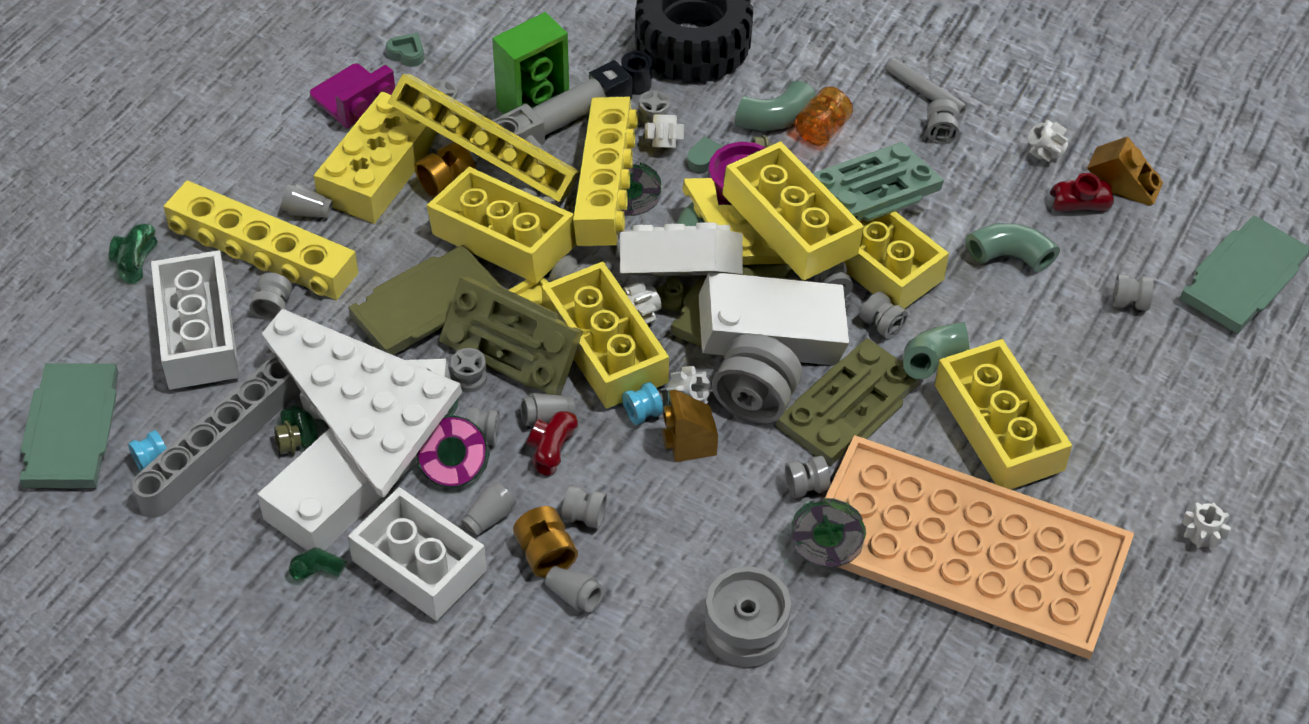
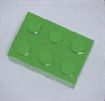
(530, 63)

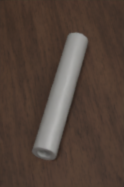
(921, 83)

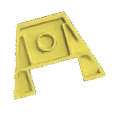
(706, 206)

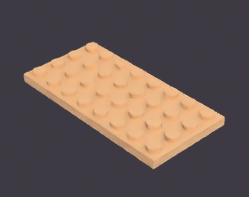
(981, 546)

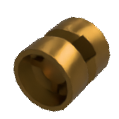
(439, 170)
(544, 540)

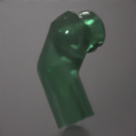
(304, 421)
(315, 561)

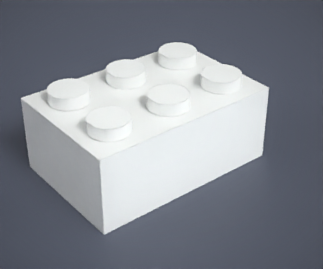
(681, 250)
(417, 553)

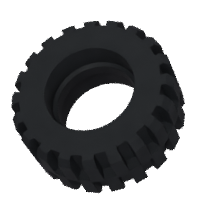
(694, 51)

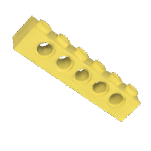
(483, 137)
(605, 172)
(261, 240)

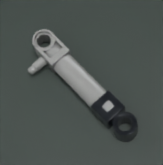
(609, 80)

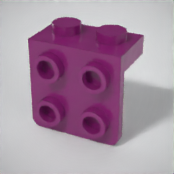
(352, 92)

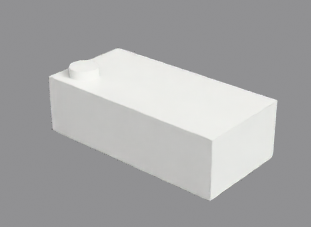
(795, 312)
(194, 320)
(318, 494)

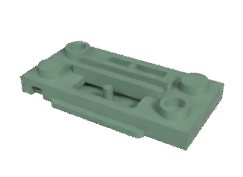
(880, 181)
(1245, 273)
(69, 425)

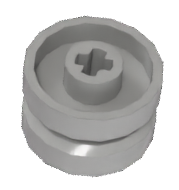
(757, 378)
(747, 616)

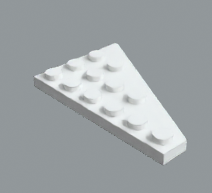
(368, 398)

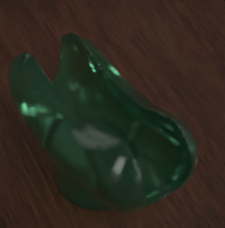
(131, 251)

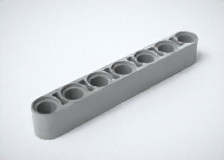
(213, 438)

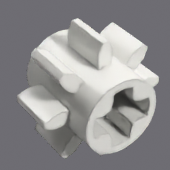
(664, 131)
(1048, 140)
(644, 299)
(691, 383)
(1206, 525)

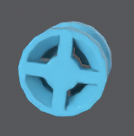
(642, 403)
(147, 449)

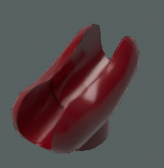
(1082, 194)
(548, 440)

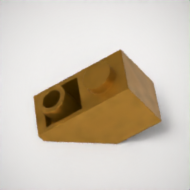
(1126, 171)
(689, 428)

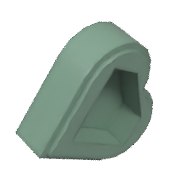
(406, 49)
(699, 156)

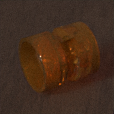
(823, 116)

